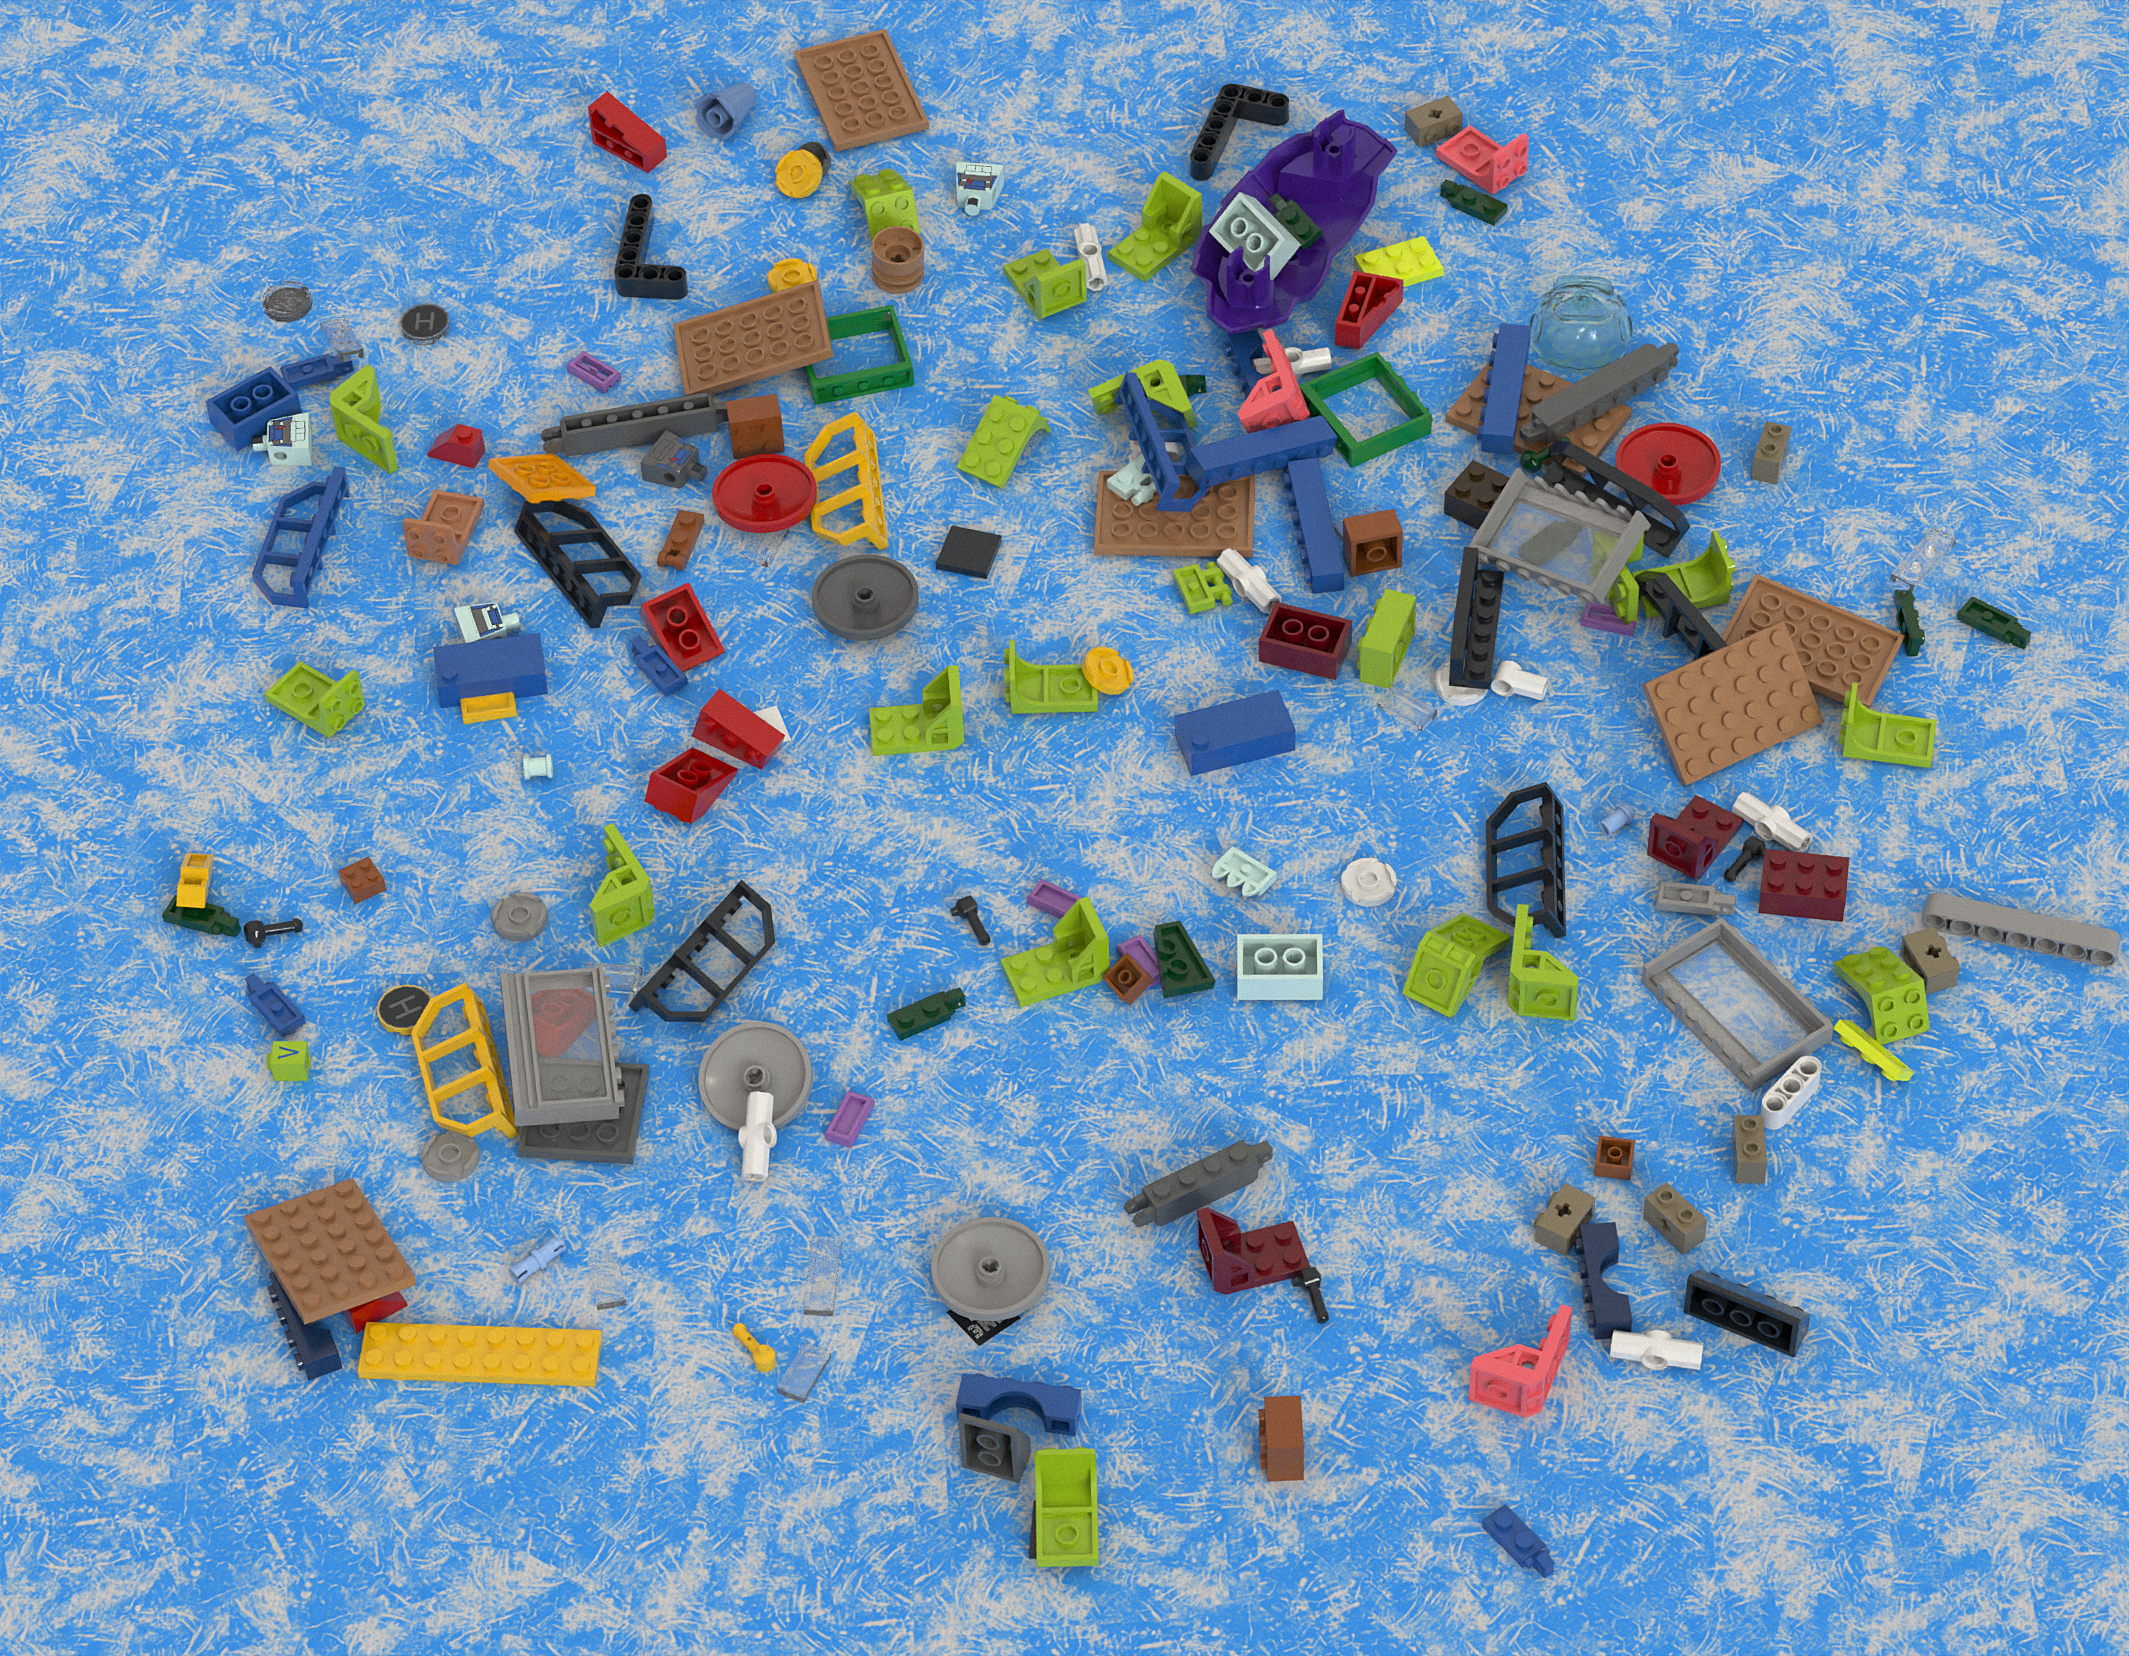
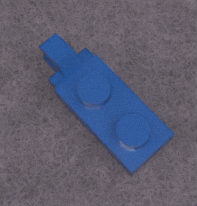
(314, 370)
(658, 667)
(274, 1005)
(1518, 1540)

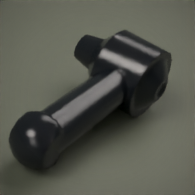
(1752, 849)
(967, 908)
(256, 931)
(1309, 1280)

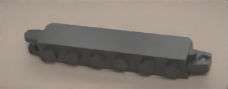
(1599, 392)
(634, 424)

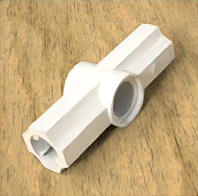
(1090, 252)
(1300, 361)
(1248, 580)
(1772, 823)
(757, 1136)
(1656, 1350)

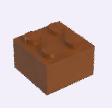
(755, 426)
(1372, 542)
(1281, 1438)

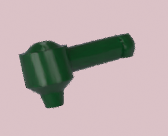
(1533, 461)

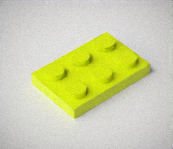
(1406, 260)

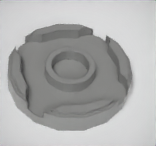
(519, 916)
(450, 1156)

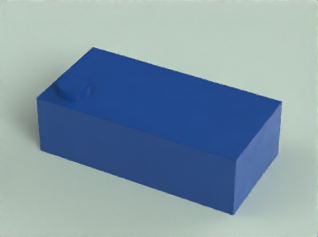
(490, 669)
(1235, 732)

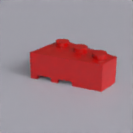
(625, 134)
(1366, 307)
(737, 731)

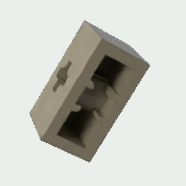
(1433, 121)
(1771, 452)
(1929, 957)
(1749, 1149)
(1563, 1218)
(1675, 1218)

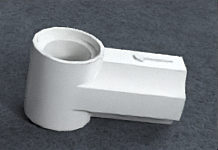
(1512, 679)

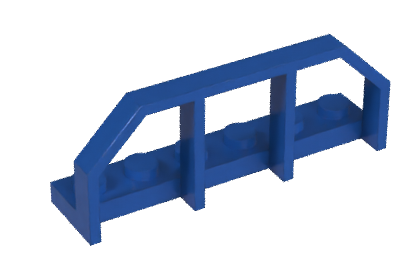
(1152, 444)
(315, 540)

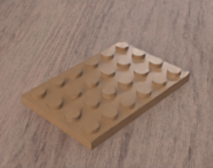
(861, 90)
(753, 340)
(1538, 386)
(1216, 523)
(1829, 641)
(1732, 703)
(329, 1251)

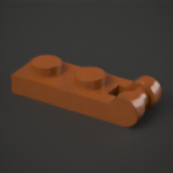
(681, 540)

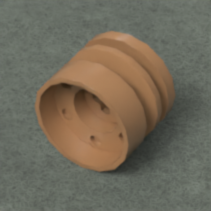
(897, 259)

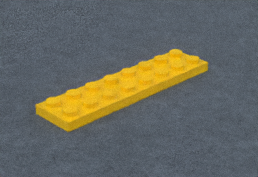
(480, 1354)

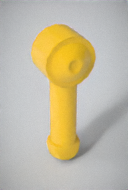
(763, 1355)

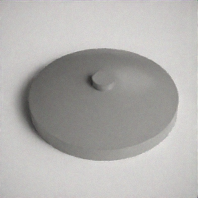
(752, 1060)
(990, 1269)

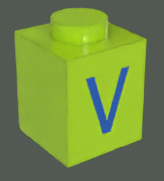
(289, 1061)

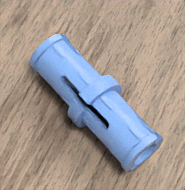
(536, 1259)

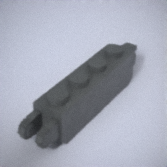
(1199, 1183)

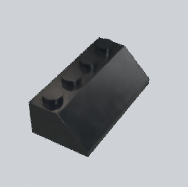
(1746, 1312)

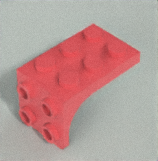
(1484, 159)

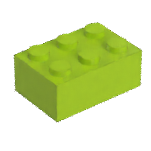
(1387, 638)

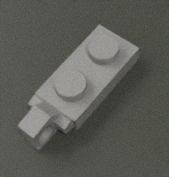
(1694, 899)

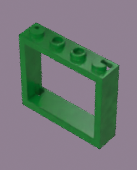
(1352, 375)
(868, 380)

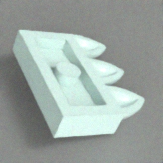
(1245, 872)

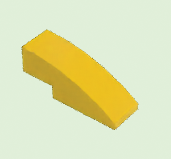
(194, 880)

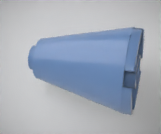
(724, 110)

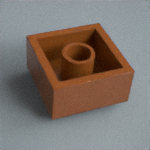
(362, 880)
(1128, 978)
(1614, 1157)

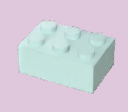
(1257, 231)
(1279, 967)

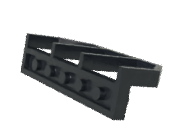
(1659, 536)
(567, 574)
(1679, 613)
(1483, 626)
(1552, 854)
(681, 959)

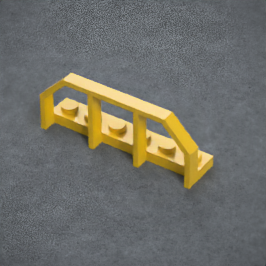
(868, 490)
(485, 1054)

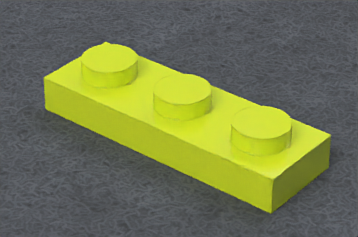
(1873, 1051)

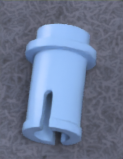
(1621, 816)

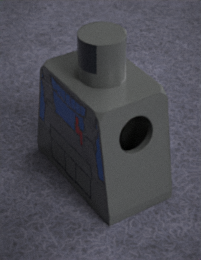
(672, 462)

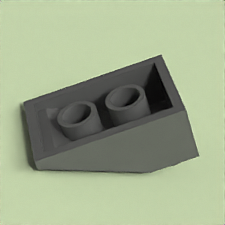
(993, 1448)

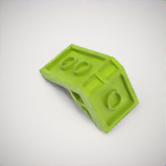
(1168, 228)
(1046, 284)
(1158, 382)
(356, 419)
(924, 726)
(625, 896)
(1451, 961)
(1070, 963)
(1540, 991)

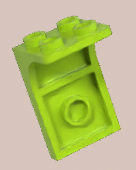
(885, 200)
(1000, 440)
(1702, 580)
(1625, 589)
(1046, 686)
(317, 698)
(1885, 735)
(1890, 990)
(1066, 1507)

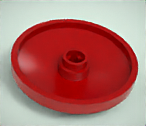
(1671, 460)
(764, 493)

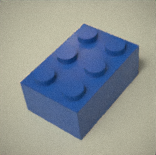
(249, 405)

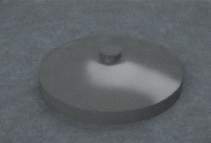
(865, 597)

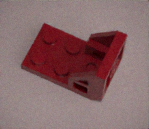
(1692, 838)
(1249, 1258)

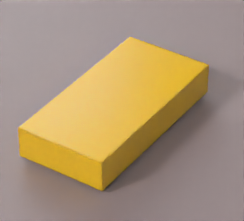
(488, 707)

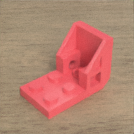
(1268, 408)
(1504, 1384)

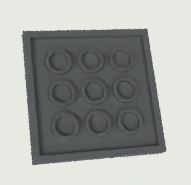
(594, 1140)

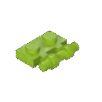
(1195, 590)

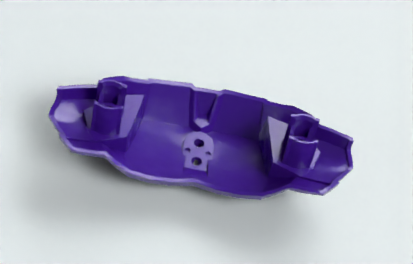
(1334, 182)

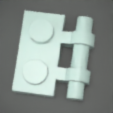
(1132, 481)

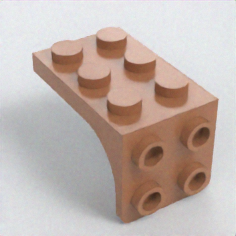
(443, 527)

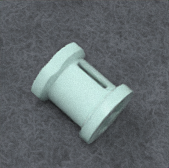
(538, 766)

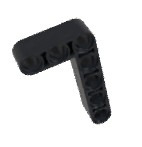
(1233, 103)
(631, 273)

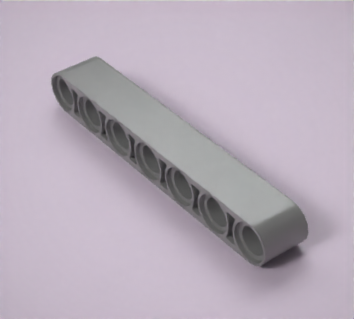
(2021, 929)

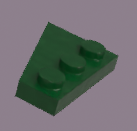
(1179, 961)

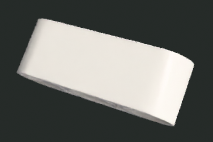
(1791, 1092)

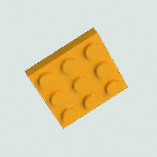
(542, 477)

